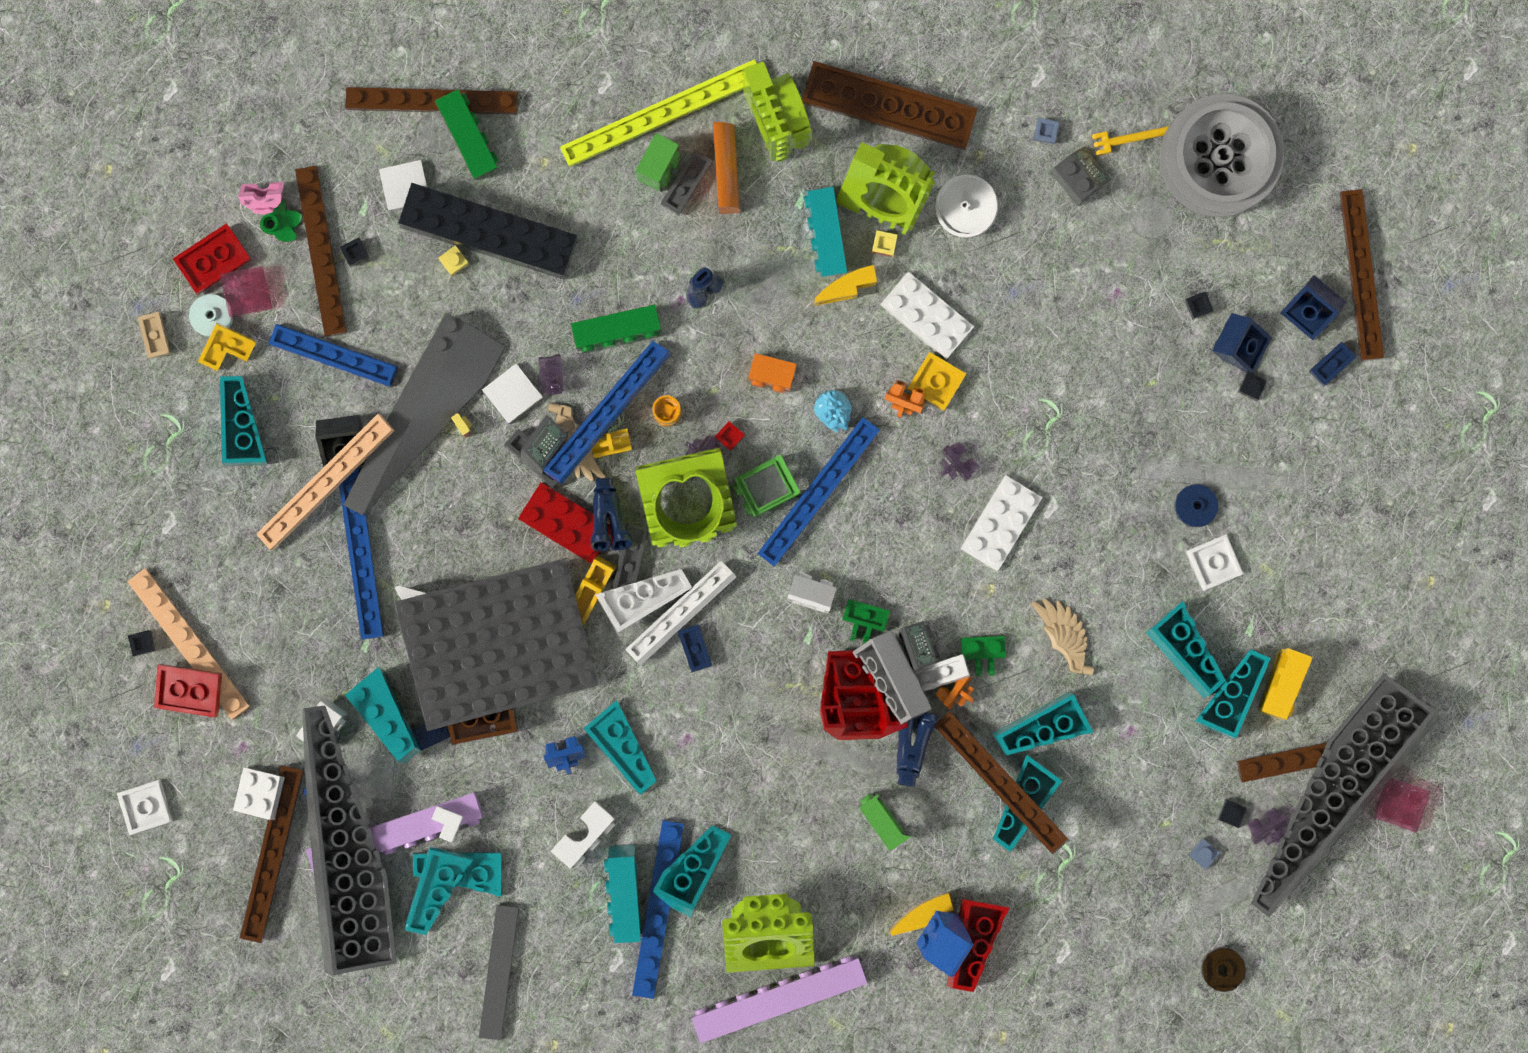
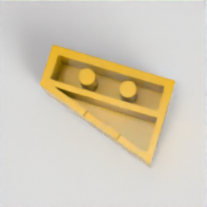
(1284, 683)

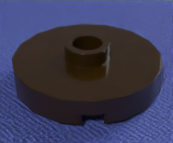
(1234, 971)

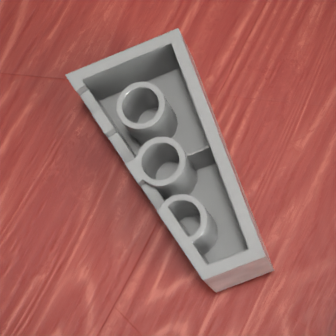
(893, 676)

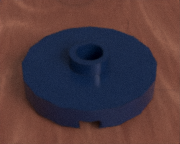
(1188, 514)

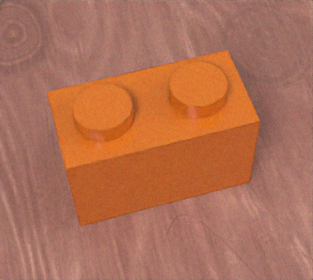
(772, 373)

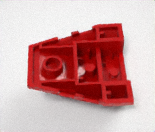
(851, 703)

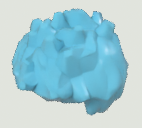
(833, 409)

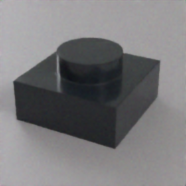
(354, 252)
(1199, 305)
(1252, 386)
(141, 643)
(1232, 813)

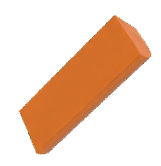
(726, 168)

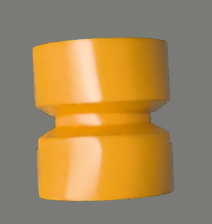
(666, 411)

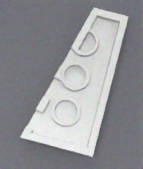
(636, 600)

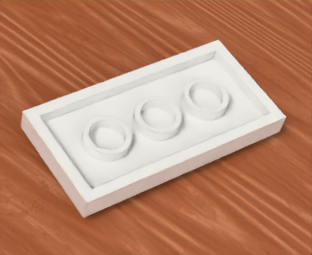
(927, 315)
(1001, 523)

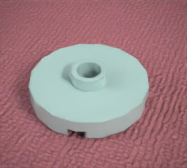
(202, 307)

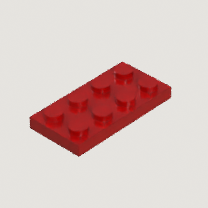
(561, 521)

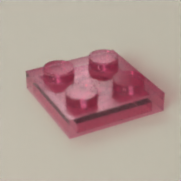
(245, 291)
(1402, 805)

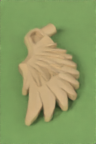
(567, 423)
(1065, 634)

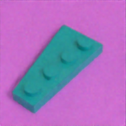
(616, 739)
(482, 874)
(437, 880)

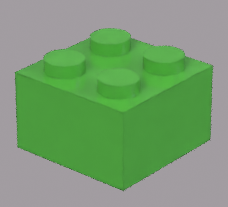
(658, 162)

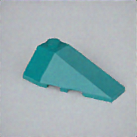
(688, 877)

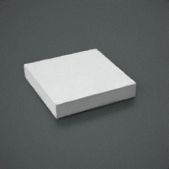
(397, 181)
(512, 393)
(1214, 562)
(145, 807)

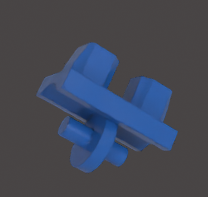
(564, 758)

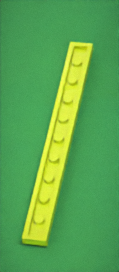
(654, 116)

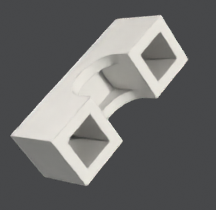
(572, 851)

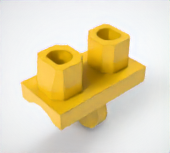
(612, 443)

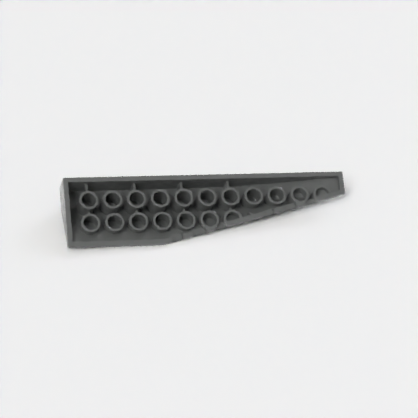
(1346, 780)
(346, 864)

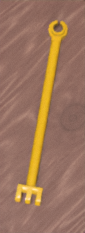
(1107, 142)

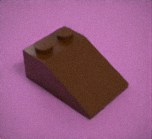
(484, 727)

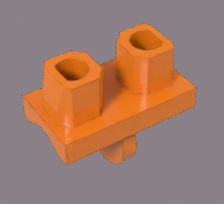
(905, 402)
(950, 697)

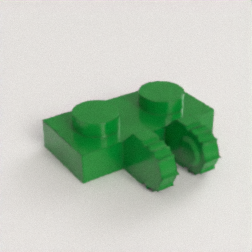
(866, 616)
(983, 648)

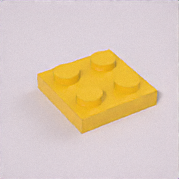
(938, 380)

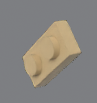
(154, 335)

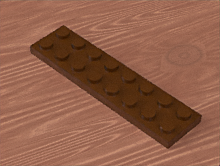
(889, 105)

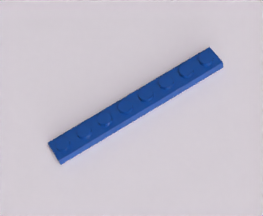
(606, 412)
(818, 492)
(361, 565)
(656, 913)

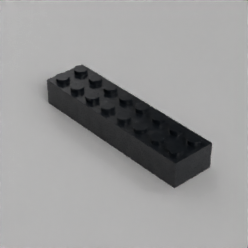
(487, 231)

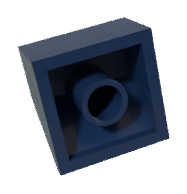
(1313, 307)
(1242, 343)

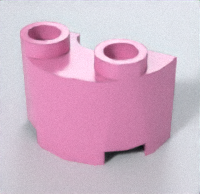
(261, 200)

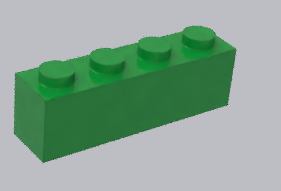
(466, 133)
(616, 328)

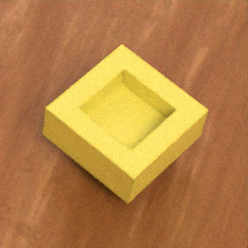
(884, 243)
(453, 260)
(462, 424)

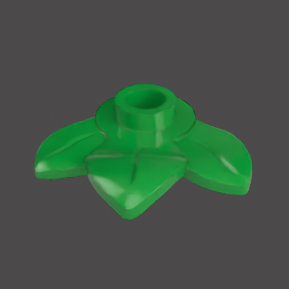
(284, 220)

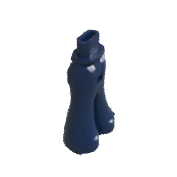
(701, 281)
(605, 505)
(910, 757)

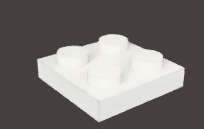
(258, 793)

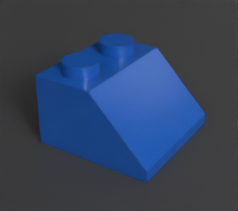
(945, 942)

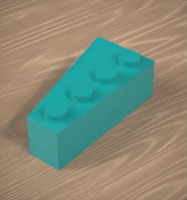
(826, 231)
(1184, 647)
(1232, 701)
(1045, 725)
(623, 893)

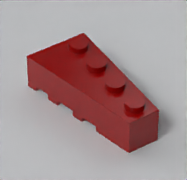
(983, 924)

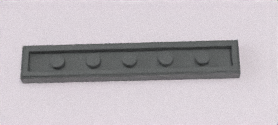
(498, 972)

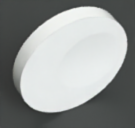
(966, 206)

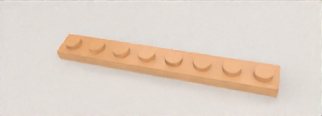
(325, 482)
(186, 639)

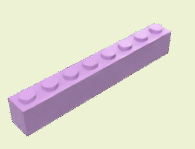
(420, 825)
(778, 999)

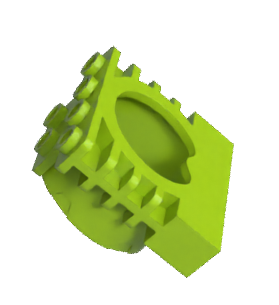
(776, 111)
(887, 184)
(704, 464)
(768, 934)

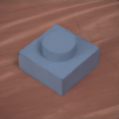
(1046, 131)
(1203, 853)

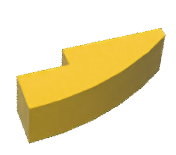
(846, 286)
(592, 584)
(921, 914)

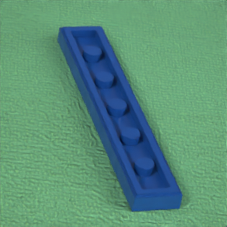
(333, 355)

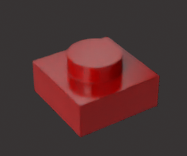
(729, 436)

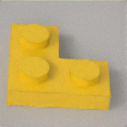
(224, 341)

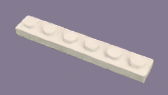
(680, 613)

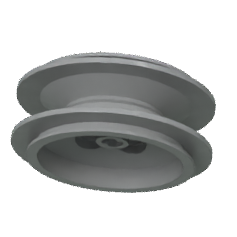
(1236, 120)

